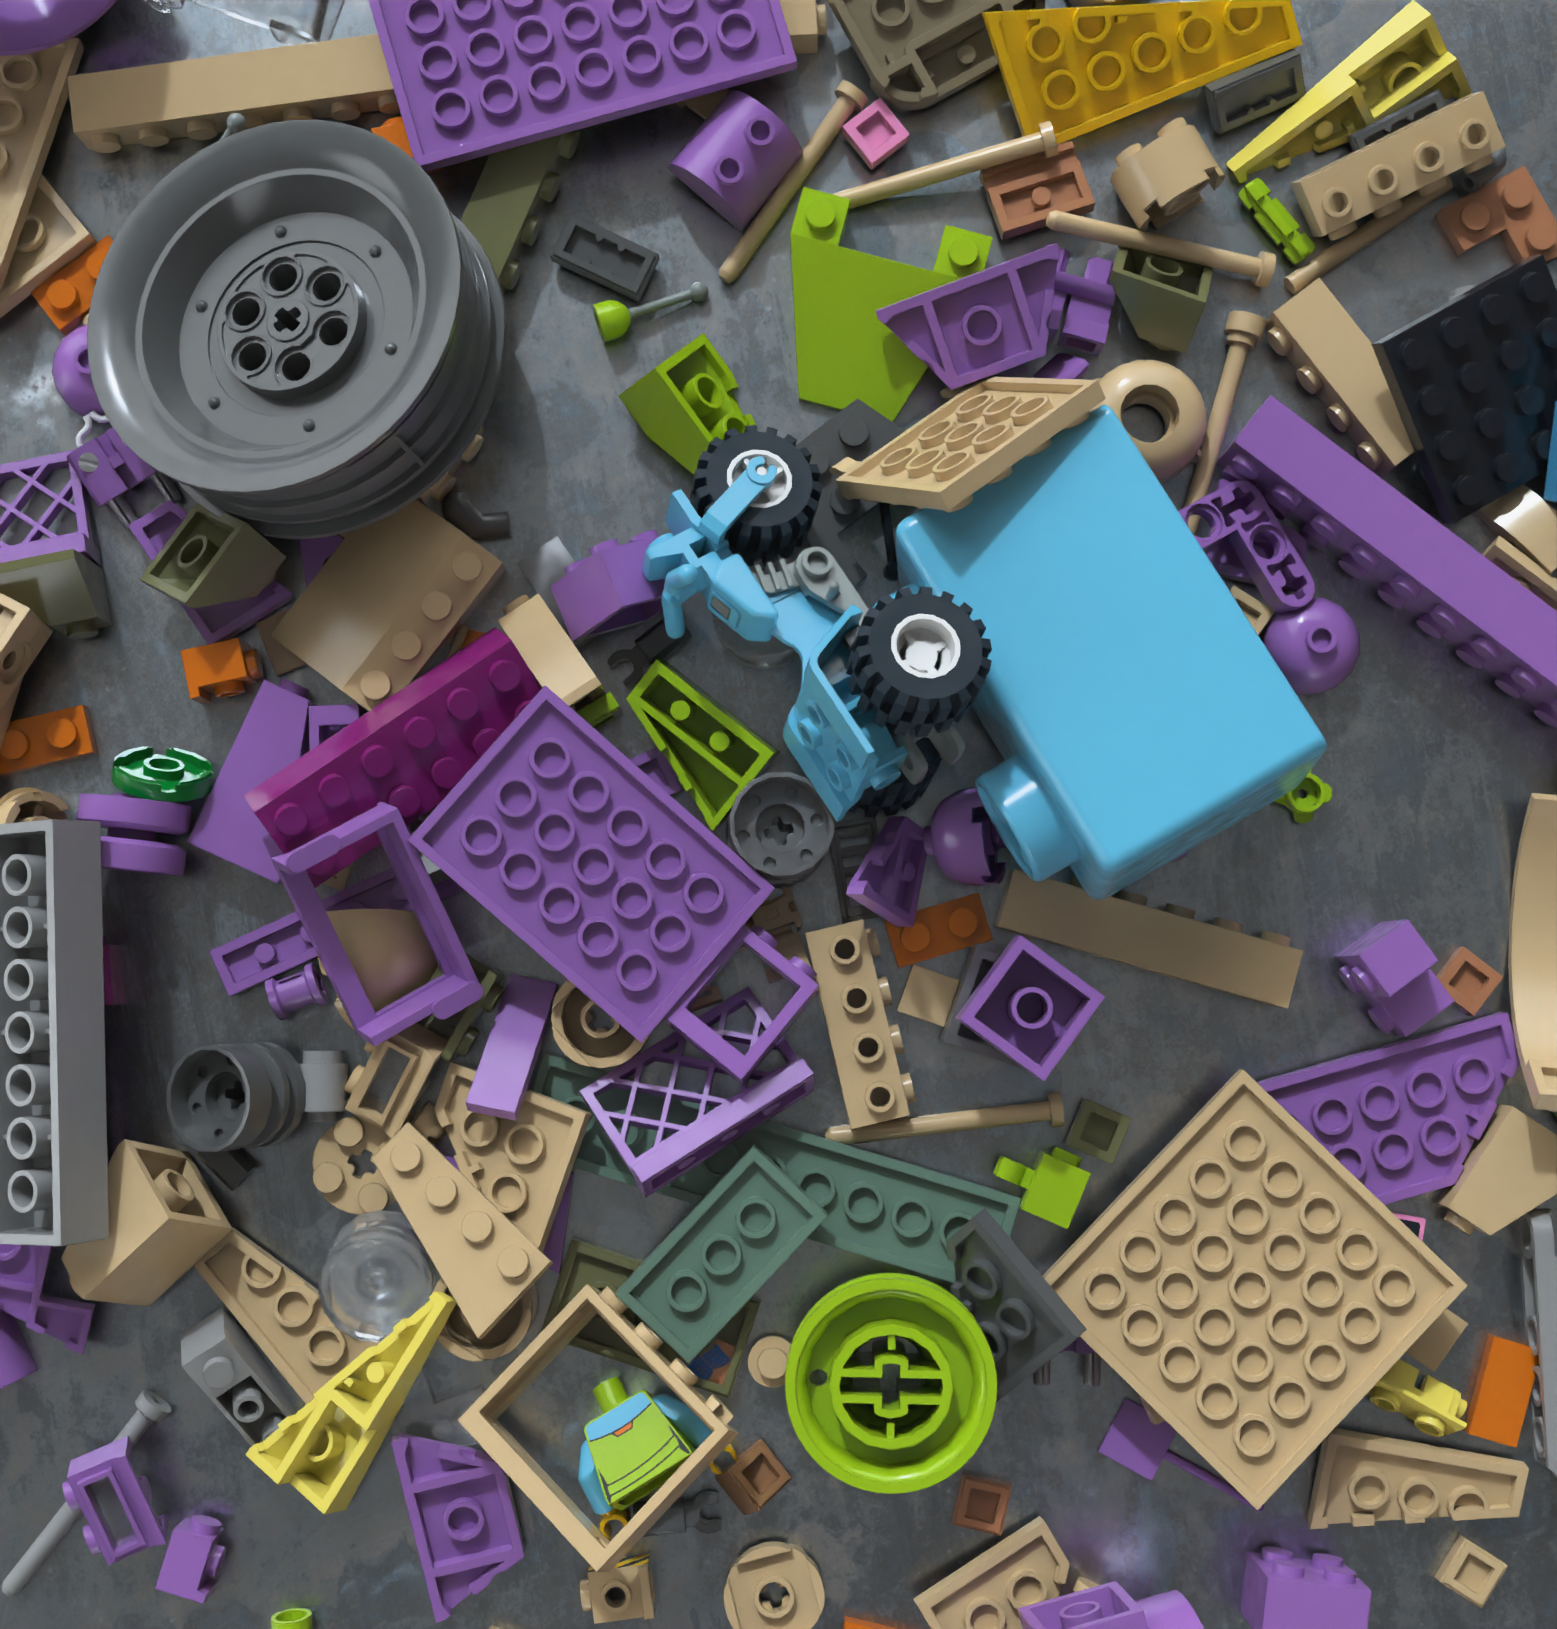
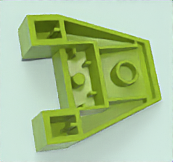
(836, 293)

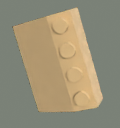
(389, 603)

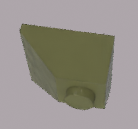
(1161, 296)
(213, 561)
(61, 590)

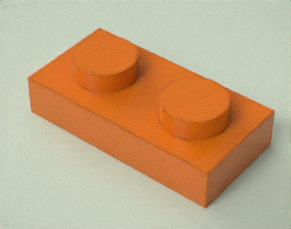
(69, 292)
(47, 740)
(940, 930)

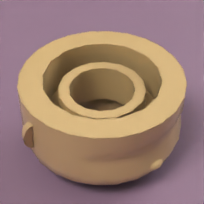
(1174, 398)

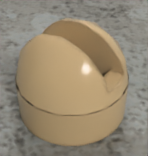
(427, 1123)

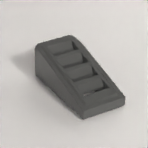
(843, 830)

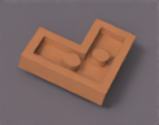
(1503, 208)

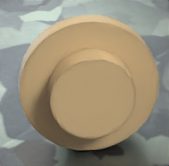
(768, 1361)

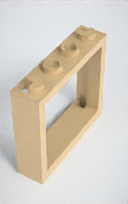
(538, 1486)

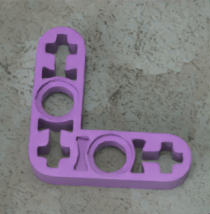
(1241, 528)

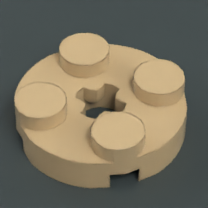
(335, 1172)
(788, 1568)

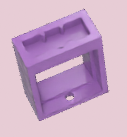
(712, 1044)

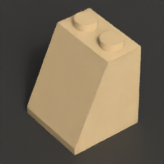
(157, 1227)

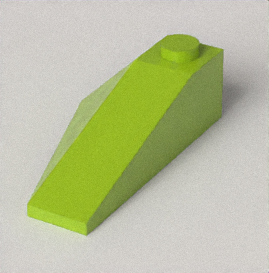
(687, 402)

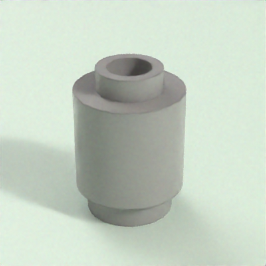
(325, 1083)

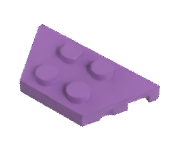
(981, 319)
(458, 1517)

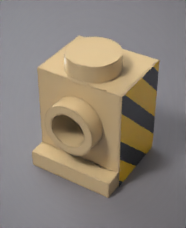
(630, 1574)

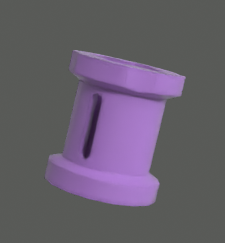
(296, 991)

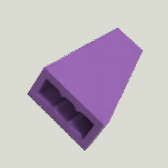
(268, 741)

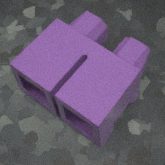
(1088, 305)

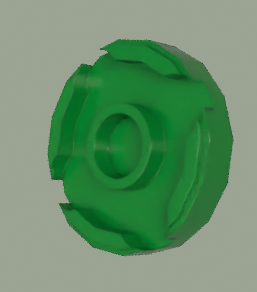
(164, 778)

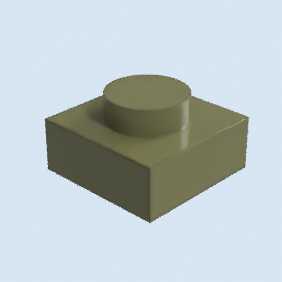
(1098, 1131)

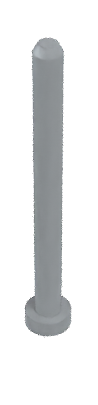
(150, 1409)

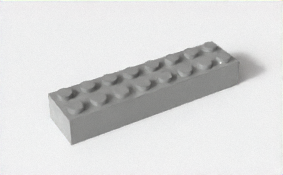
(52, 1035)

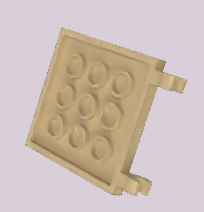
(968, 441)

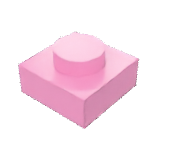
(875, 133)

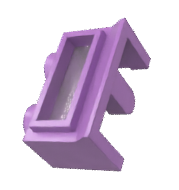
(114, 1502)

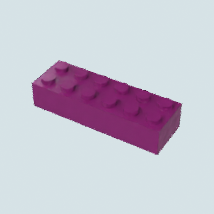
(398, 752)

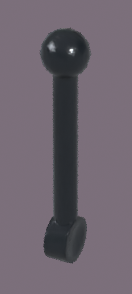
(890, 570)

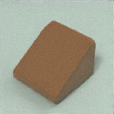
(753, 1478)

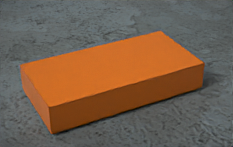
(1501, 1391)

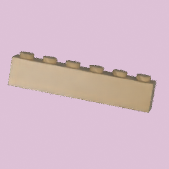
(1152, 938)

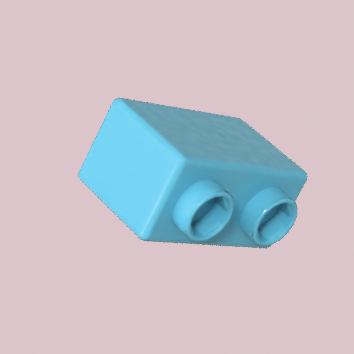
(1118, 667)

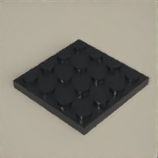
(1479, 387)

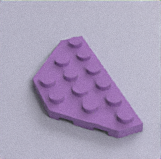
(1405, 1108)

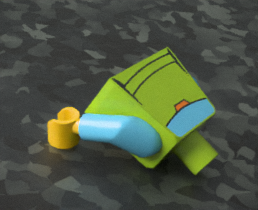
(635, 1448)

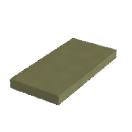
(603, 1267)

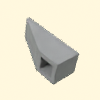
(234, 1376)

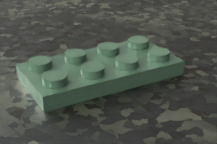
(721, 1253)

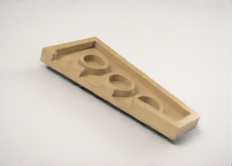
(46, 245)
(465, 1235)
(279, 1313)
(1389, 1479)

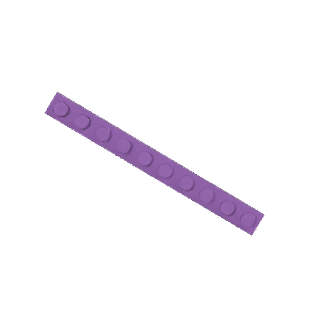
(286, 944)

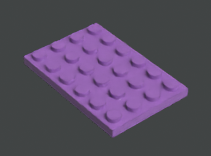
(591, 863)

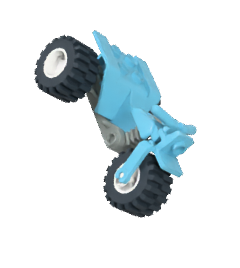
(872, 680)

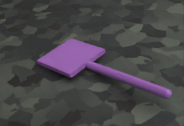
(1143, 1445)

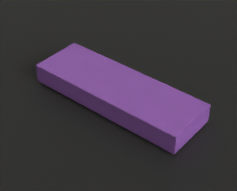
(512, 1047)

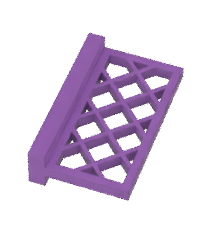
(32, 545)
(713, 1129)

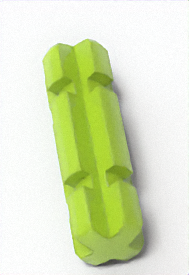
(1276, 221)

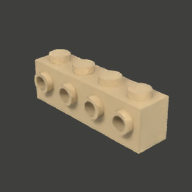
(1398, 165)
(858, 1025)

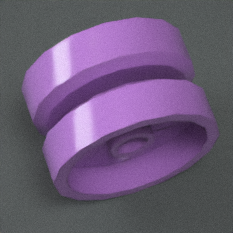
(133, 832)

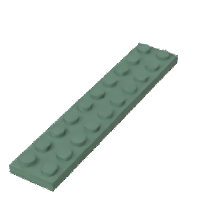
(870, 1199)

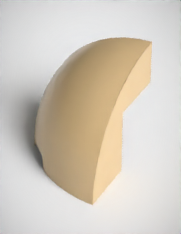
(385, 953)

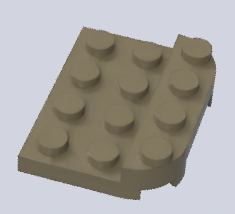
(922, 47)

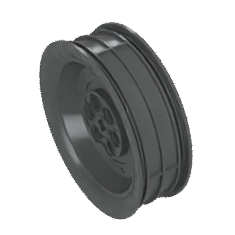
(250, 279)

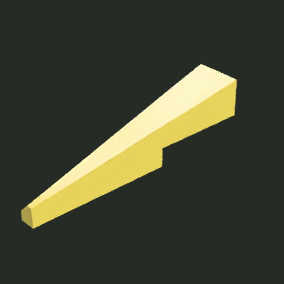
(1380, 77)
(338, 1433)

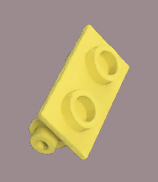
(1433, 1408)

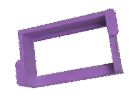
(443, 995)

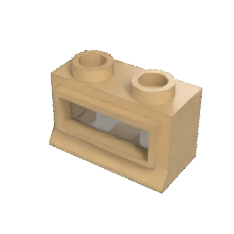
(394, 1078)

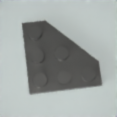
(1009, 1300)

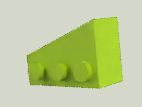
(700, 739)

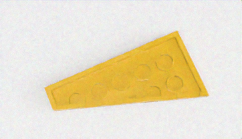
(1119, 59)

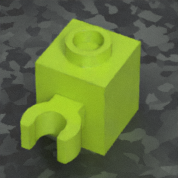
(1050, 1186)

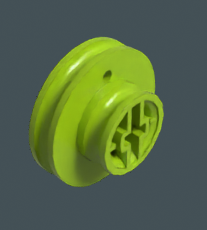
(939, 1400)

